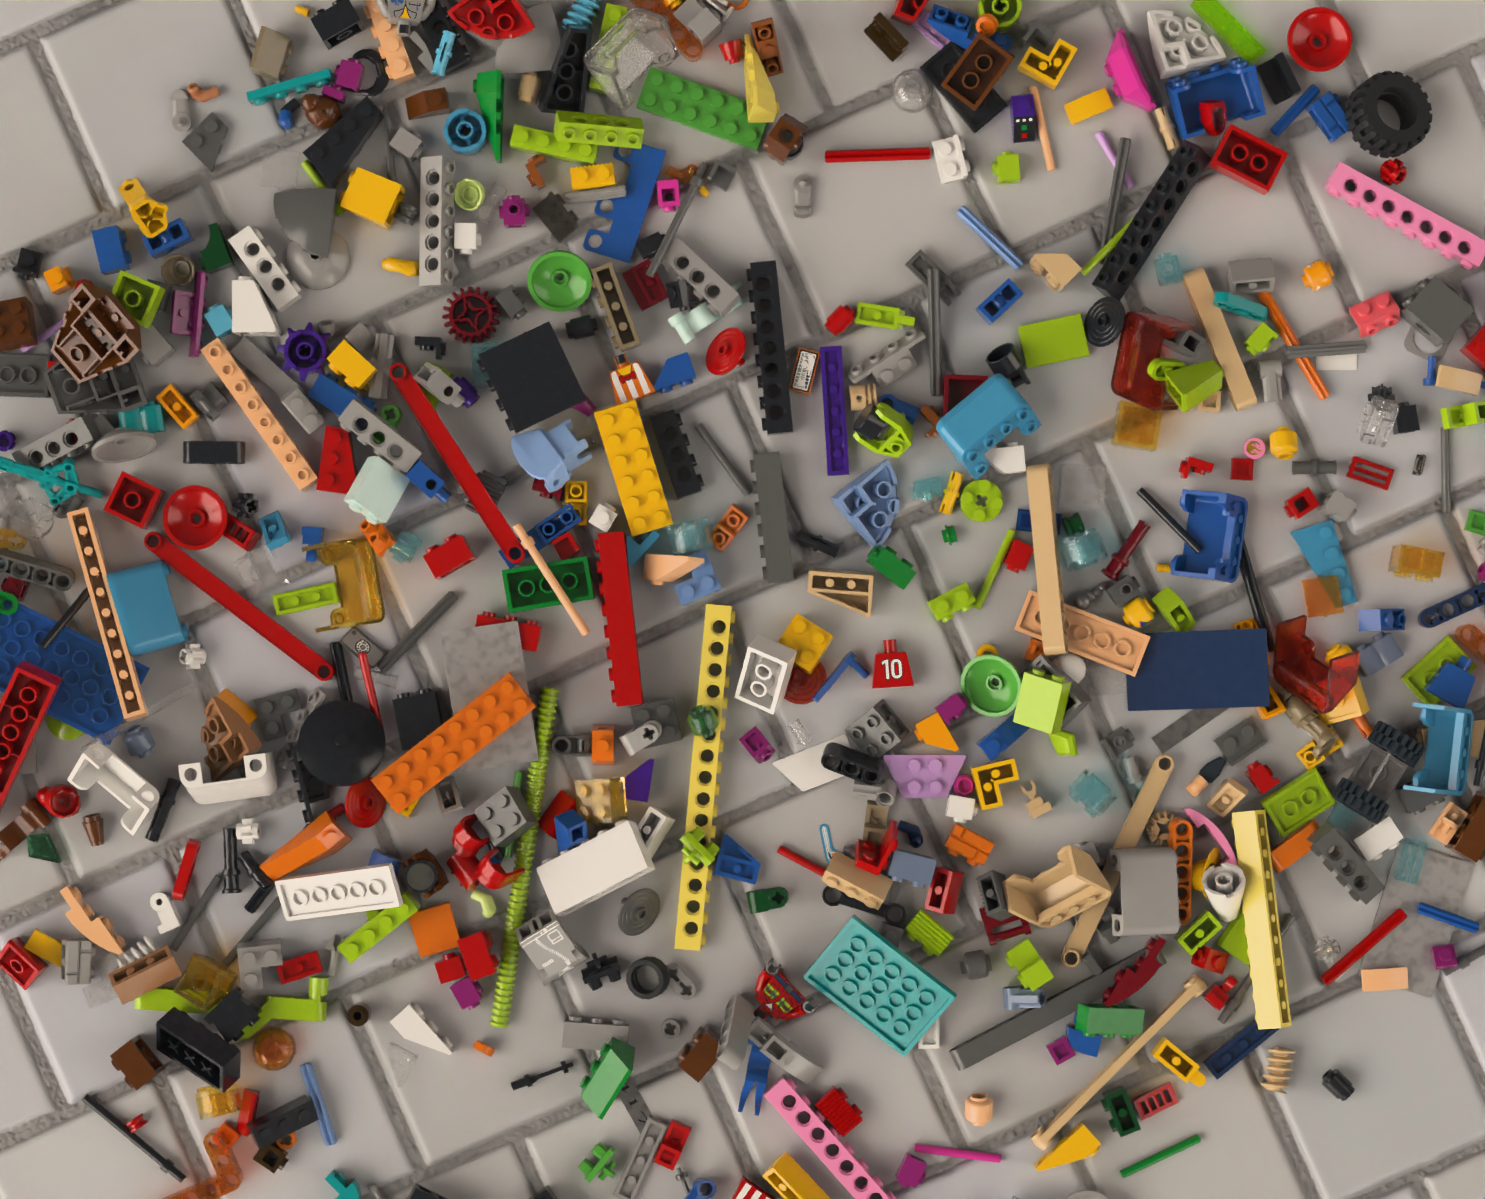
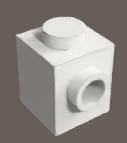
(466, 238)
(604, 517)
(961, 808)

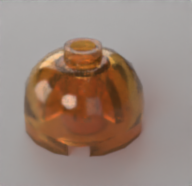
(274, 1049)

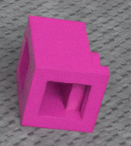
(668, 187)

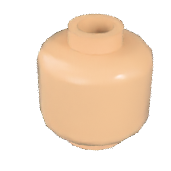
(979, 1108)

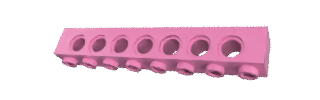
(1418, 214)
(784, 1087)

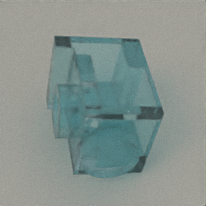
(1168, 277)
(926, 489)

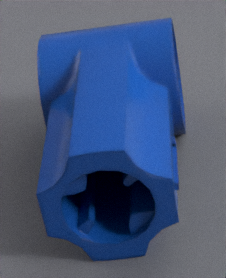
(900, 406)
(695, 1192)

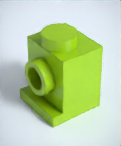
(1259, 339)

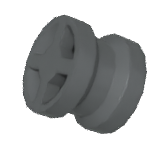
(406, 213)

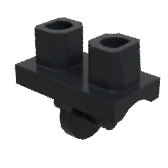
(599, 968)

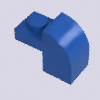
(1083, 1044)

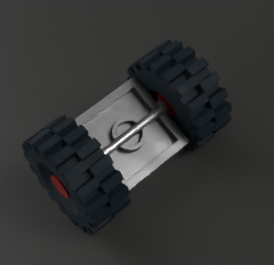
(1378, 772)

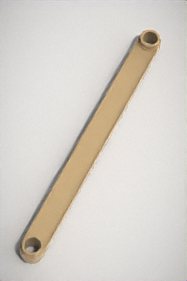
(1127, 837)
(1043, 1136)

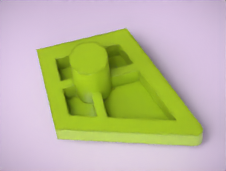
(1064, 743)

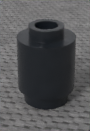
(650, 245)
(581, 327)
(1337, 1084)

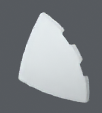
(1180, 44)

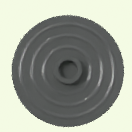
(638, 911)

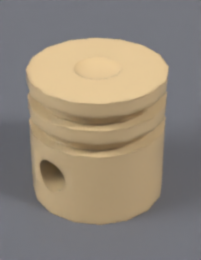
(867, 394)

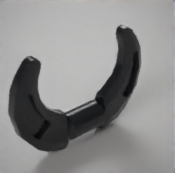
(383, 79)

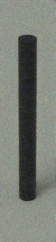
(1169, 520)
(50, 637)

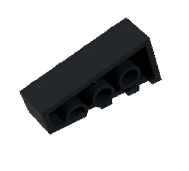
(569, 75)
(344, 141)

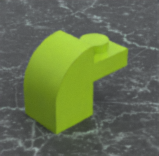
(1463, 415)

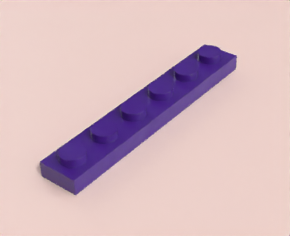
(834, 410)

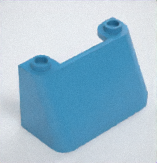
(146, 608)

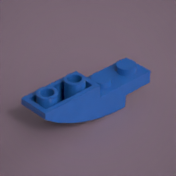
(960, 27)
(547, 531)

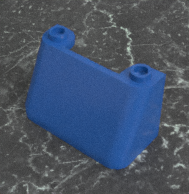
(1219, 527)

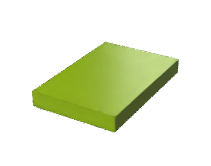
(1053, 341)
(1419, 675)
(1298, 802)

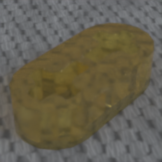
(8, 544)

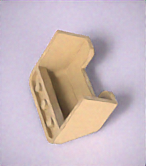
(1058, 892)

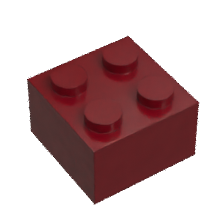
(958, 388)

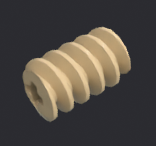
(1277, 1069)

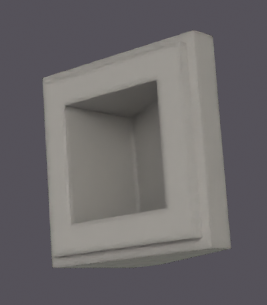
(360, 337)

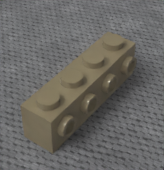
(616, 308)

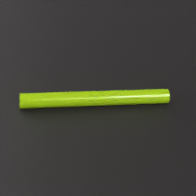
(1096, 259)
(994, 569)

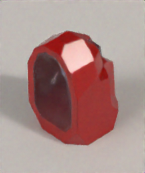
(1213, 116)

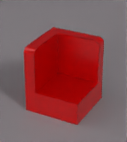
(566, 546)

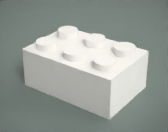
(765, 674)

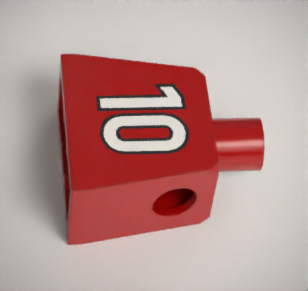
(891, 667)

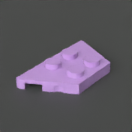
(924, 774)

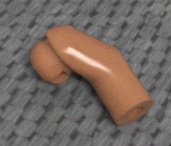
(201, 94)

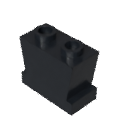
(233, 1015)

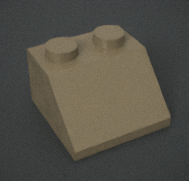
(271, 54)

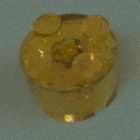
(215, 1104)

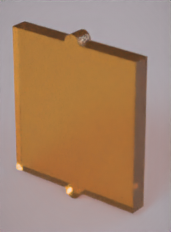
(1322, 596)

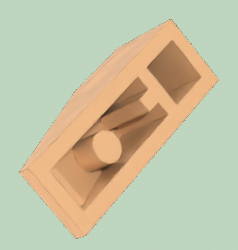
(668, 567)

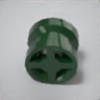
(1073, 524)

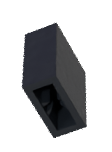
(416, 716)

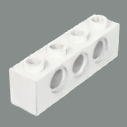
(242, 243)

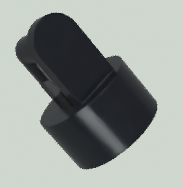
(1006, 360)

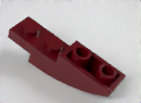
(1131, 981)

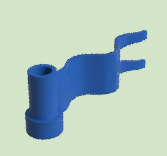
(756, 1072)

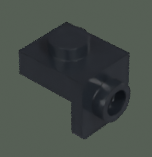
(678, 296)

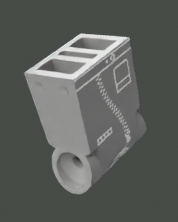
(550, 946)

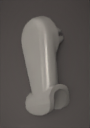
(181, 113)
(802, 194)

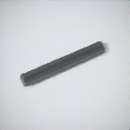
(1325, 349)

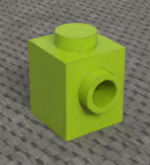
(1007, 168)

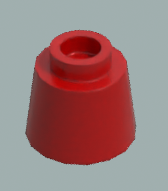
(732, 51)

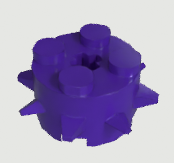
(294, 349)

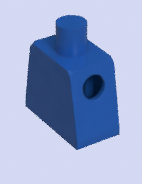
(420, 474)
(1452, 683)

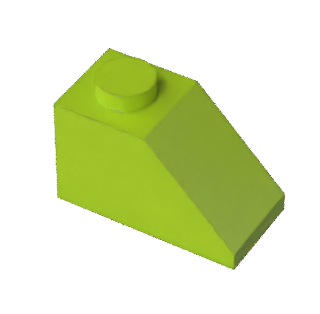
(1173, 610)

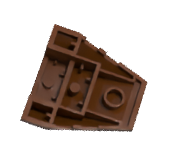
(95, 333)

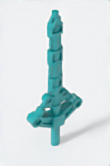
(49, 477)

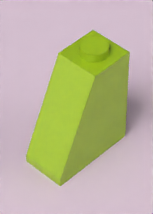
(1194, 383)

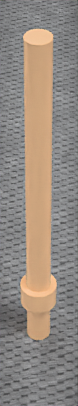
(528, 544)

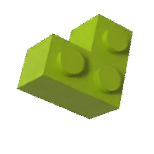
(1031, 967)

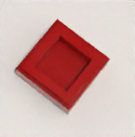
(1242, 469)

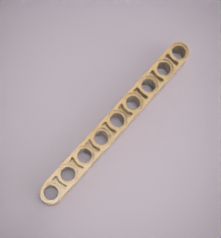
(1047, 559)

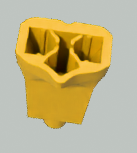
(144, 210)

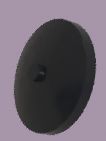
(341, 743)

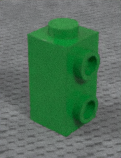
(891, 567)

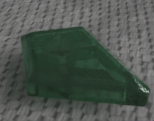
(42, 847)

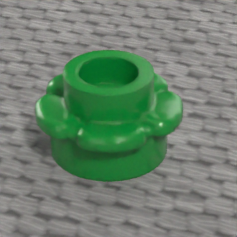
(949, 534)

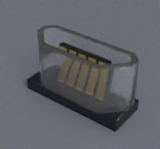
(1419, 465)

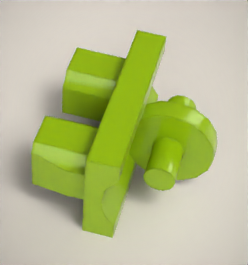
(695, 850)

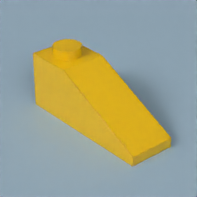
(1071, 1148)

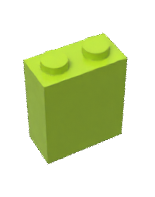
(1042, 701)

